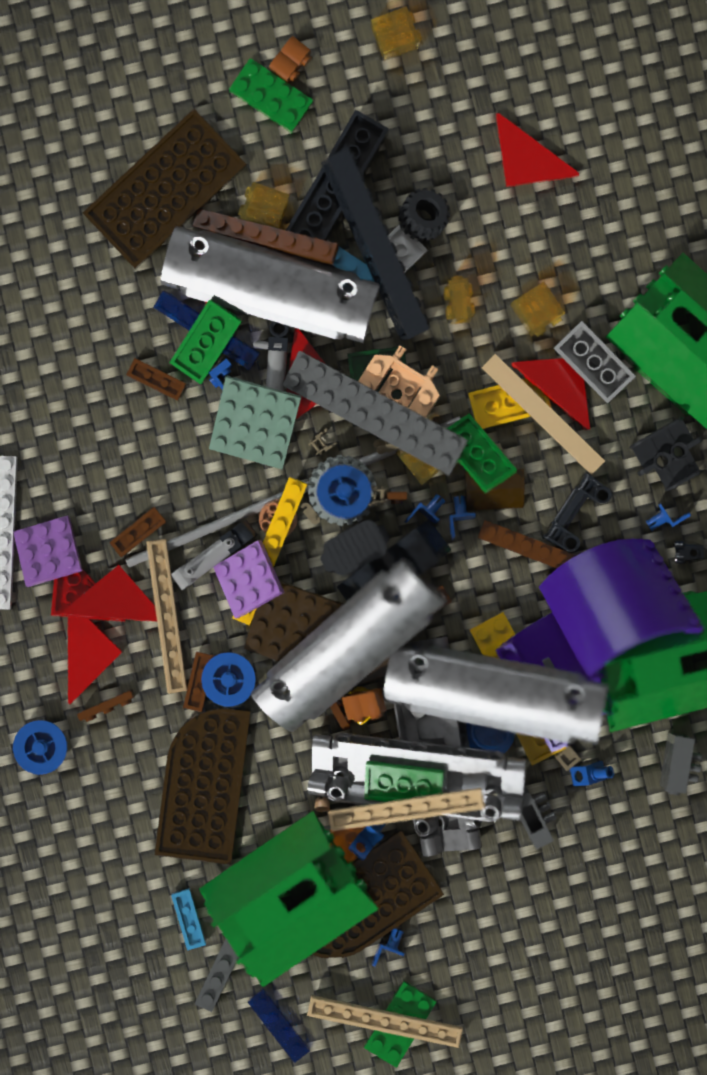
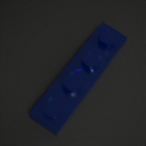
(278, 1025)

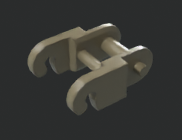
(318, 437)
(383, 446)
(382, 497)
(310, 513)

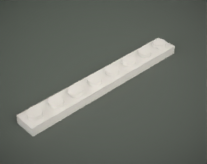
(8, 487)

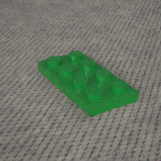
(271, 95)
(205, 341)
(481, 455)
(398, 782)
(406, 1001)

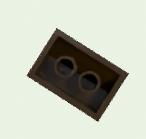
(504, 496)

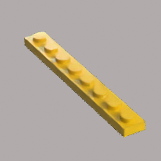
(280, 526)

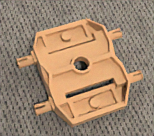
(404, 379)

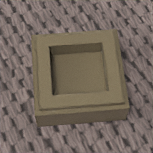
(567, 757)

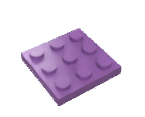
(47, 551)
(248, 579)

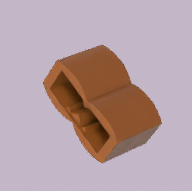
(290, 60)
(364, 704)

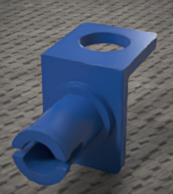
(429, 510)
(460, 514)
(663, 517)
(591, 773)
(368, 837)
(392, 945)

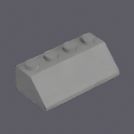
(594, 362)

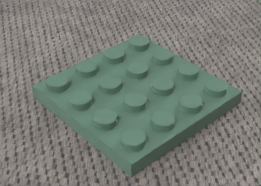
(254, 422)

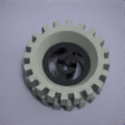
(323, 467)

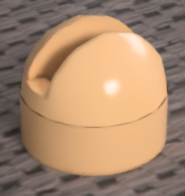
(322, 805)

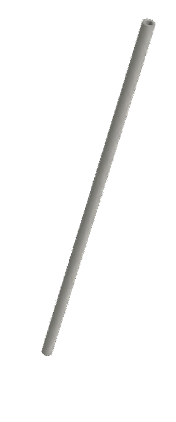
(248, 511)

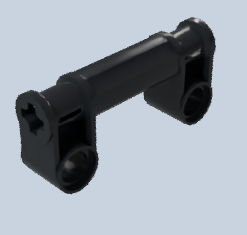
(571, 508)

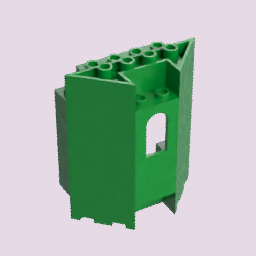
(659, 346)
(648, 677)
(256, 921)

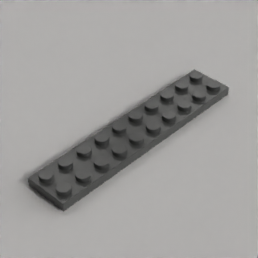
(375, 413)

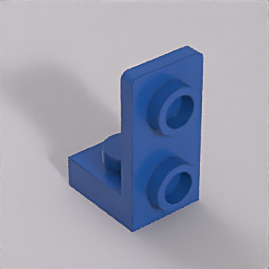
(221, 370)

